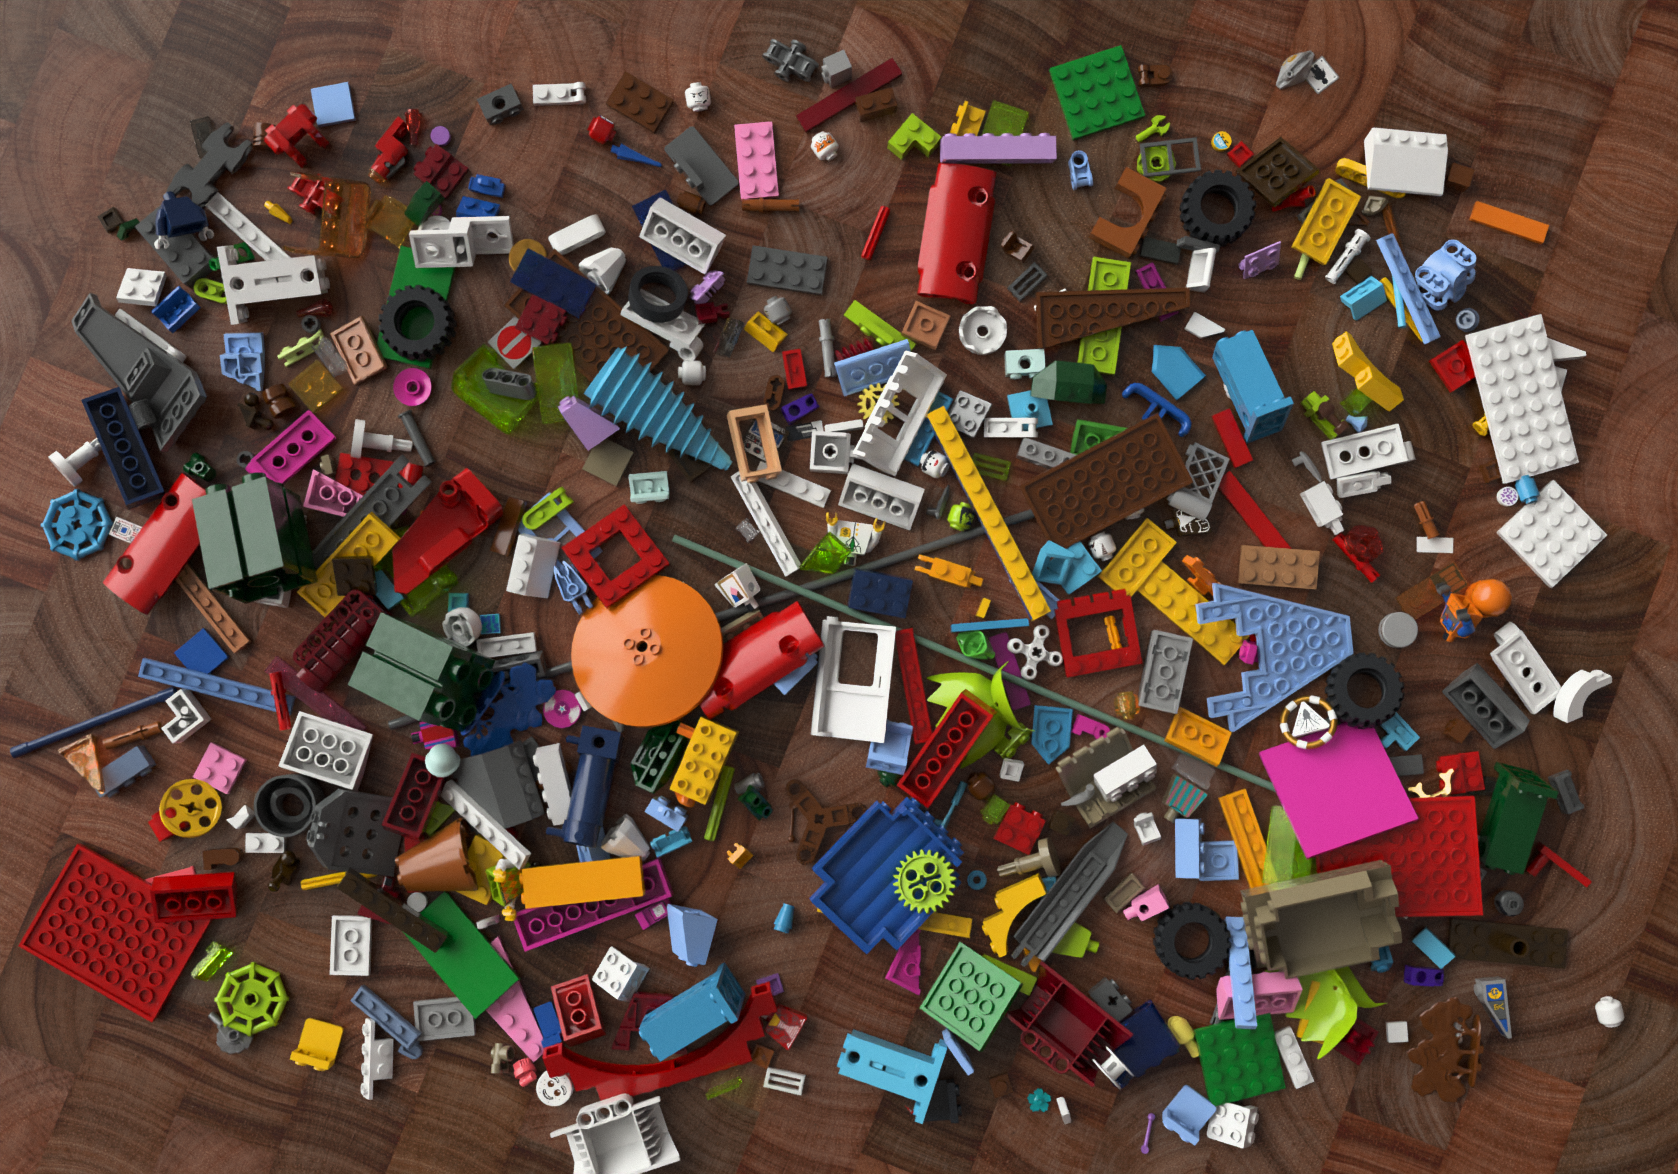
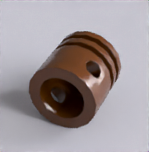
(259, 134)

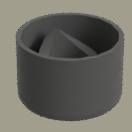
(269, 804)

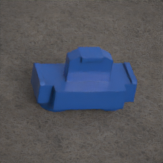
(487, 185)

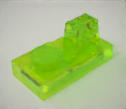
(212, 962)

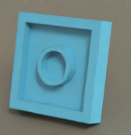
(1026, 406)

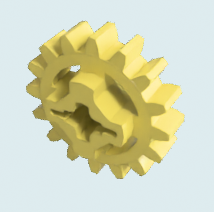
(871, 397)

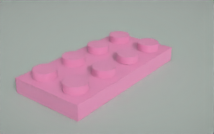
(756, 160)

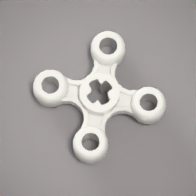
(1042, 654)

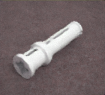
(1354, 250)

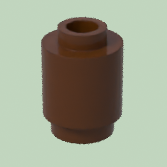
(691, 203)

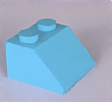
(1081, 570)

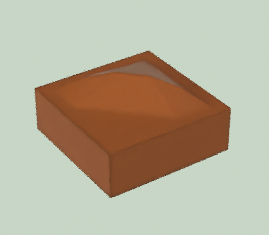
(762, 1055)

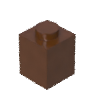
(1458, 177)

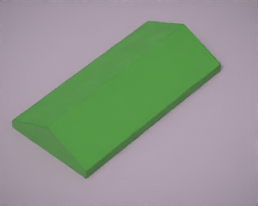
(1090, 434)

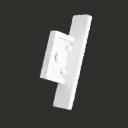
(377, 1058)

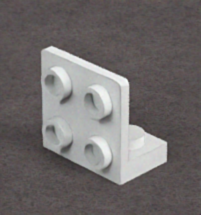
(620, 975)

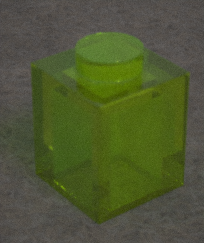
(1355, 402)
(994, 809)

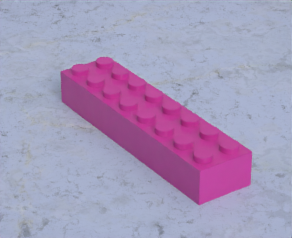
(551, 923)

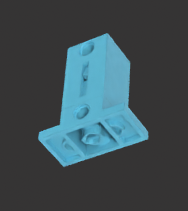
(893, 1068)

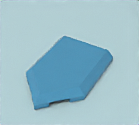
(1175, 369)
(1051, 731)

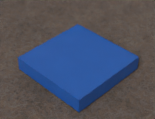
(202, 653)

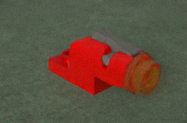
(392, 152)

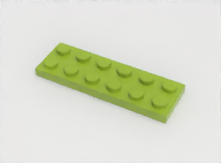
(1103, 347)

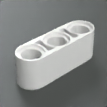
(577, 234)

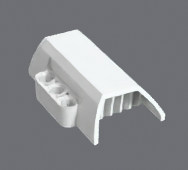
(621, 1141)

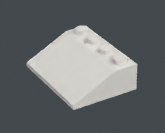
(1406, 161)
(327, 751)

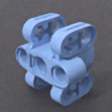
(1446, 275)

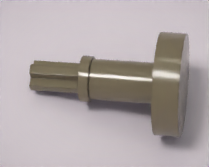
(1045, 858)

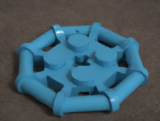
(66, 527)

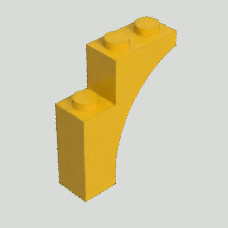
(1366, 375)
(1011, 901)

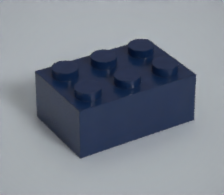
(879, 593)

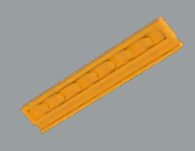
(1245, 834)

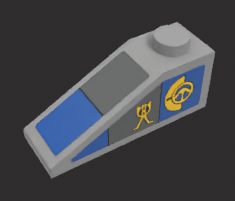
(1493, 997)

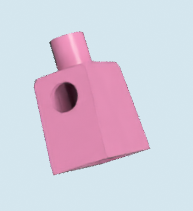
(1153, 898)

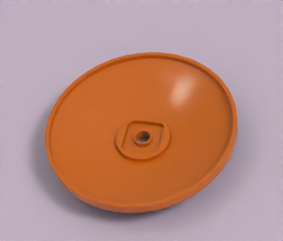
(669, 675)

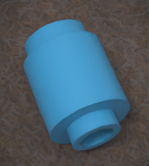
(1527, 489)

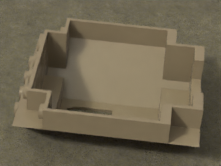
(1322, 919)

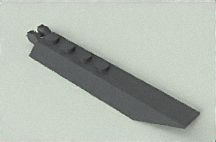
(1070, 894)

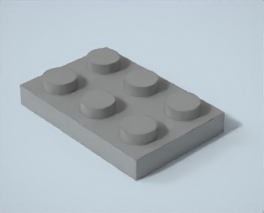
(443, 1019)

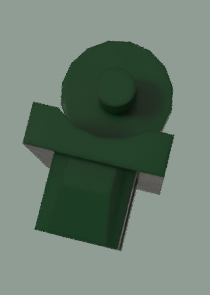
(755, 803)

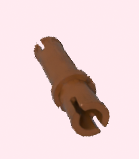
(770, 205)
(141, 732)

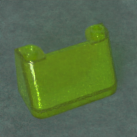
(469, 386)

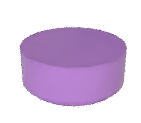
(440, 136)

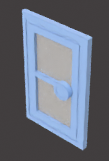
(561, 529)

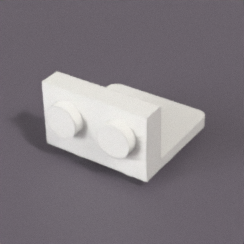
(1233, 1124)

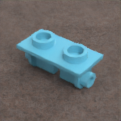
(667, 844)

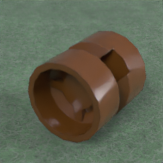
(279, 402)

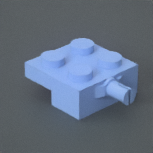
(666, 813)

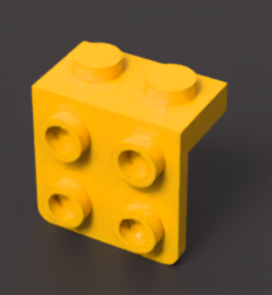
(318, 1044)

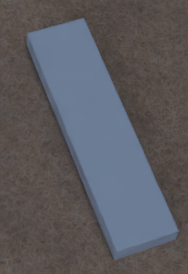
(386, 1017)

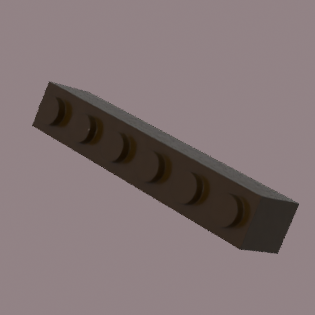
(392, 910)

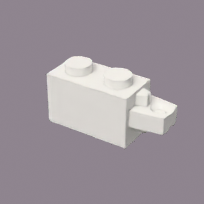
(1323, 507)

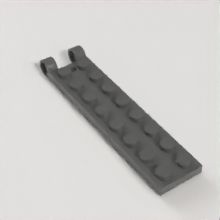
(382, 499)

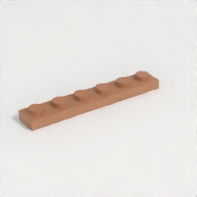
(212, 609)

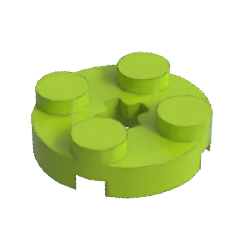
(1152, 154)

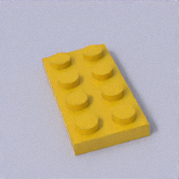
(1326, 221)
(1137, 558)

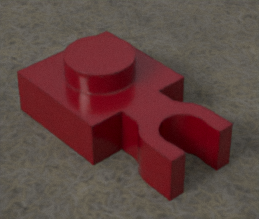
(708, 312)

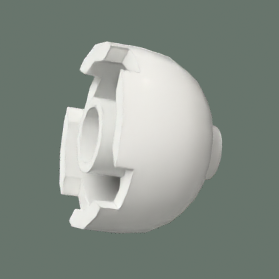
(462, 625)

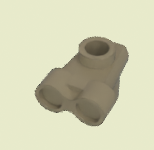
(501, 1055)

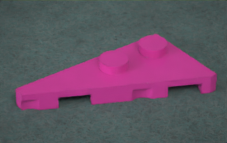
(905, 966)

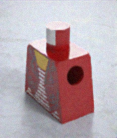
(784, 1025)

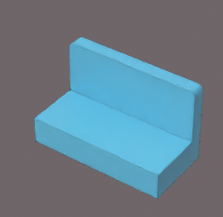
(1364, 297)

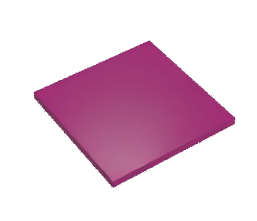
(1338, 789)

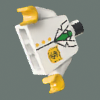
(857, 536)

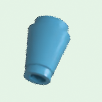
(784, 919)

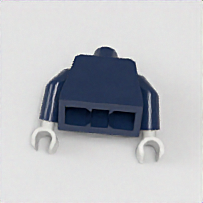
(180, 218)

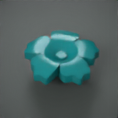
(1039, 1100)

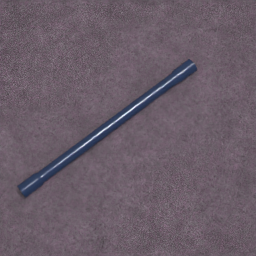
(28, 747)

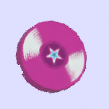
(562, 709)

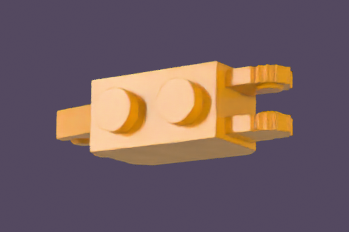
(949, 572)

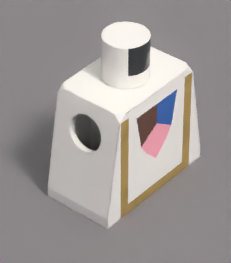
(740, 587)

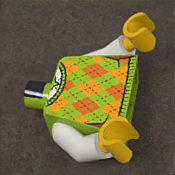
(505, 886)

